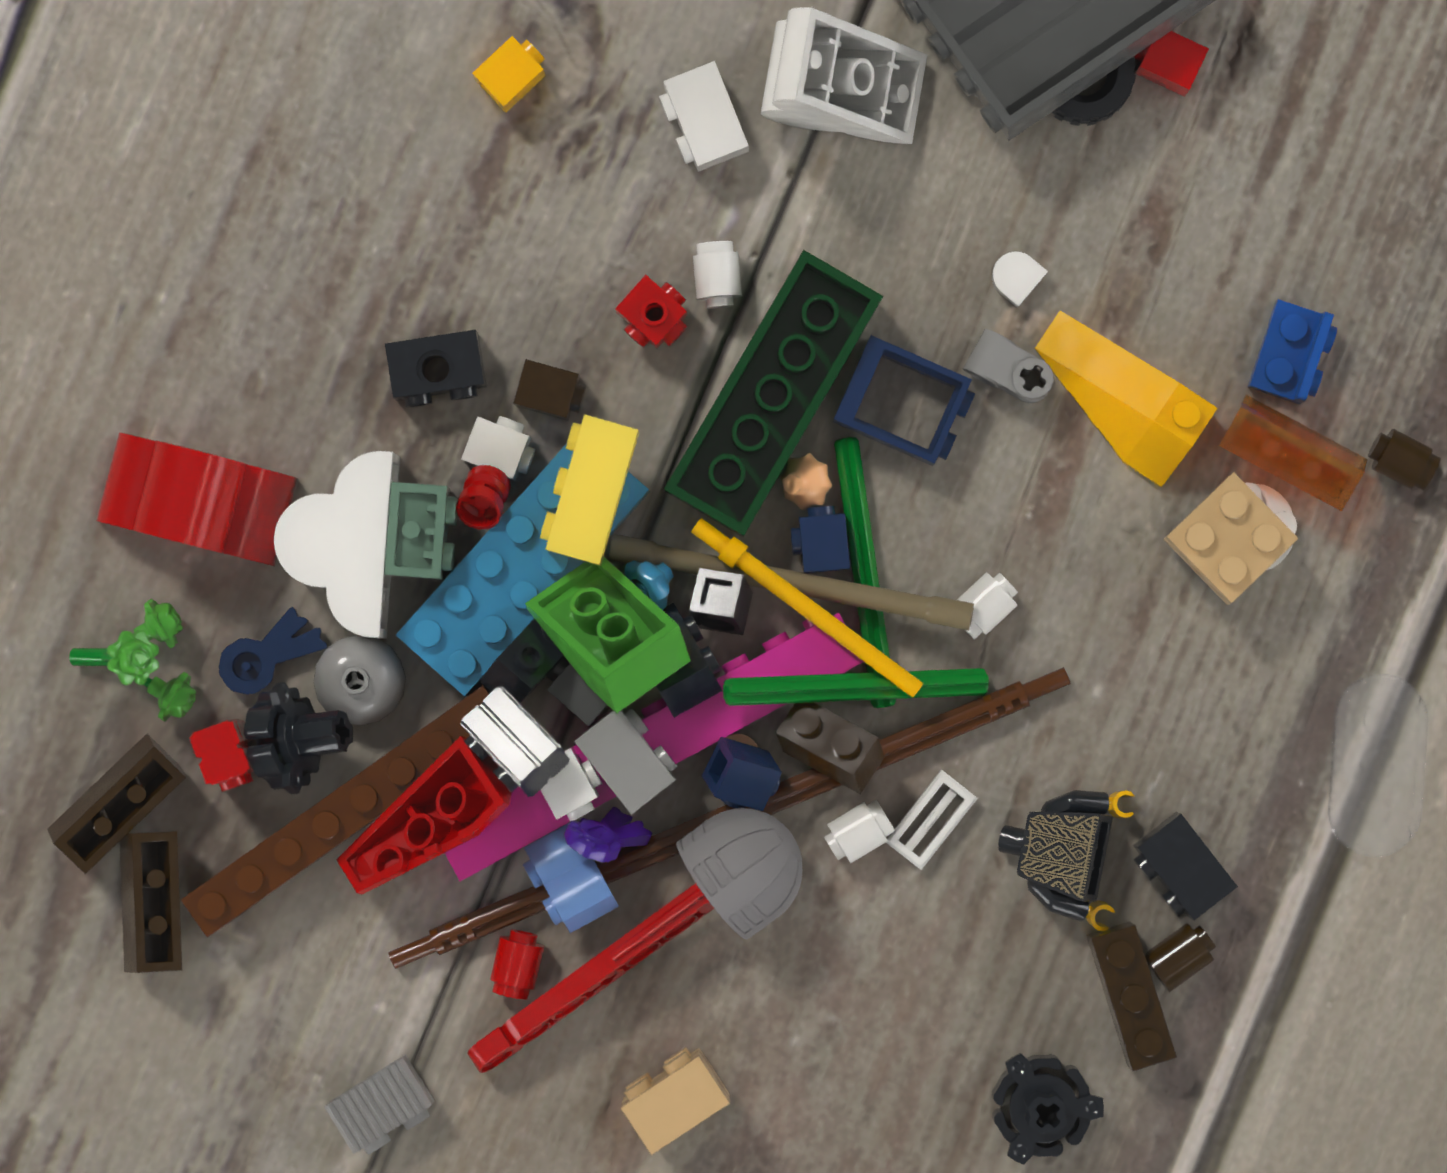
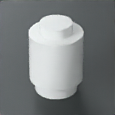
(717, 274)
(991, 602)
(859, 831)

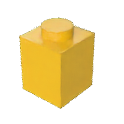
(510, 72)

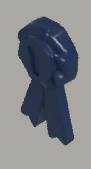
(250, 663)

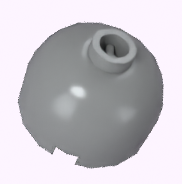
(382, 682)

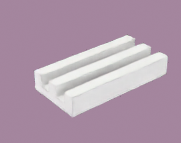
(955, 788)

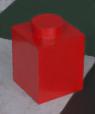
(1172, 62)

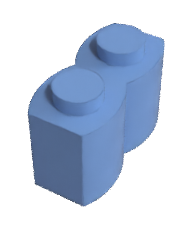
(572, 881)

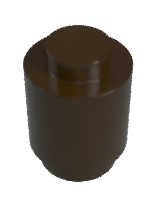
(1404, 459)

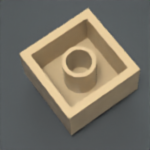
(1230, 538)
(674, 1099)

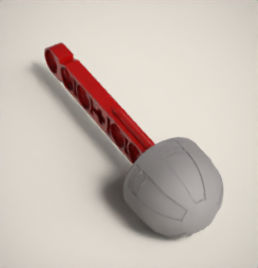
(741, 867)

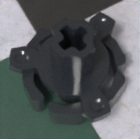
(292, 737)
(1043, 1089)

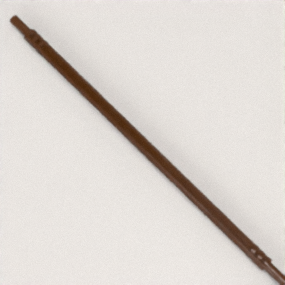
(790, 793)

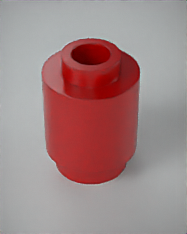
(516, 964)

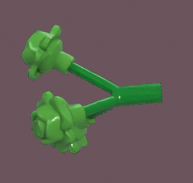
(134, 659)

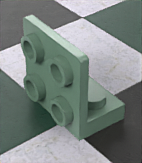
(420, 531)

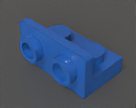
(1292, 352)

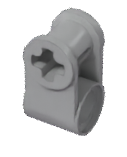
(1001, 363)

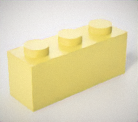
(589, 489)

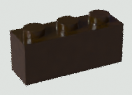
(116, 803)
(150, 902)
(1131, 996)

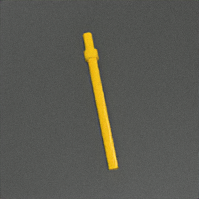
(734, 553)

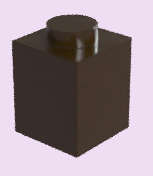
(549, 390)

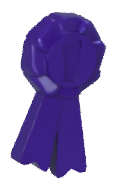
(605, 838)

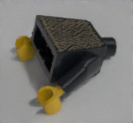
(1066, 851)

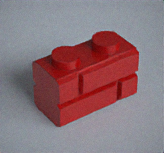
(223, 754)

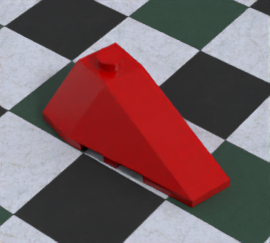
(432, 816)

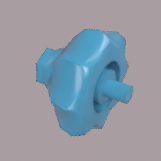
(651, 580)

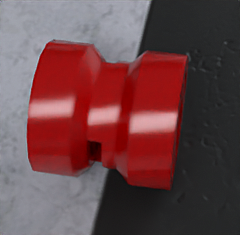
(483, 497)

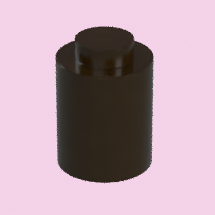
(1180, 956)

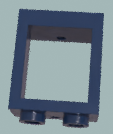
(957, 405)

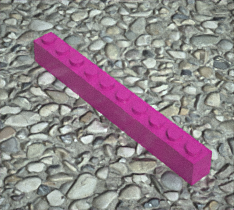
(680, 736)

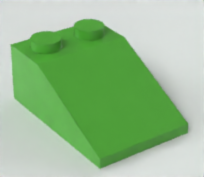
(610, 632)

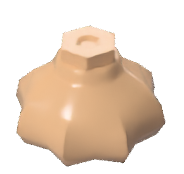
(806, 481)

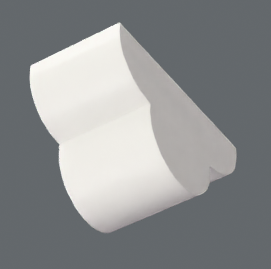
(842, 79)
(342, 542)

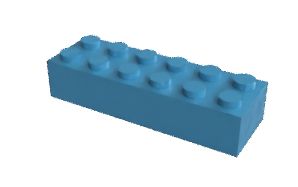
(485, 596)

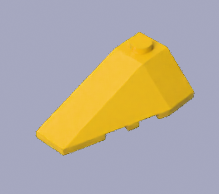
(1132, 404)

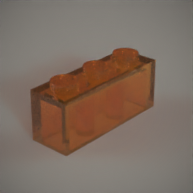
(1293, 452)

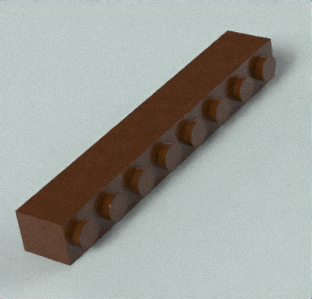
(325, 823)

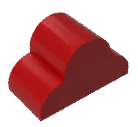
(195, 498)

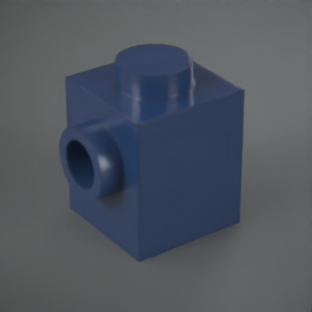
(821, 540)
(742, 774)

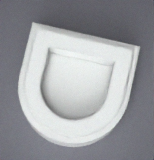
(1016, 276)

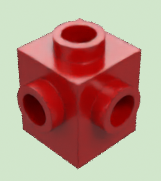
(650, 296)

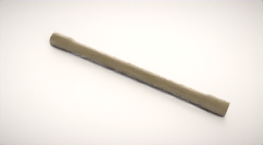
(932, 609)

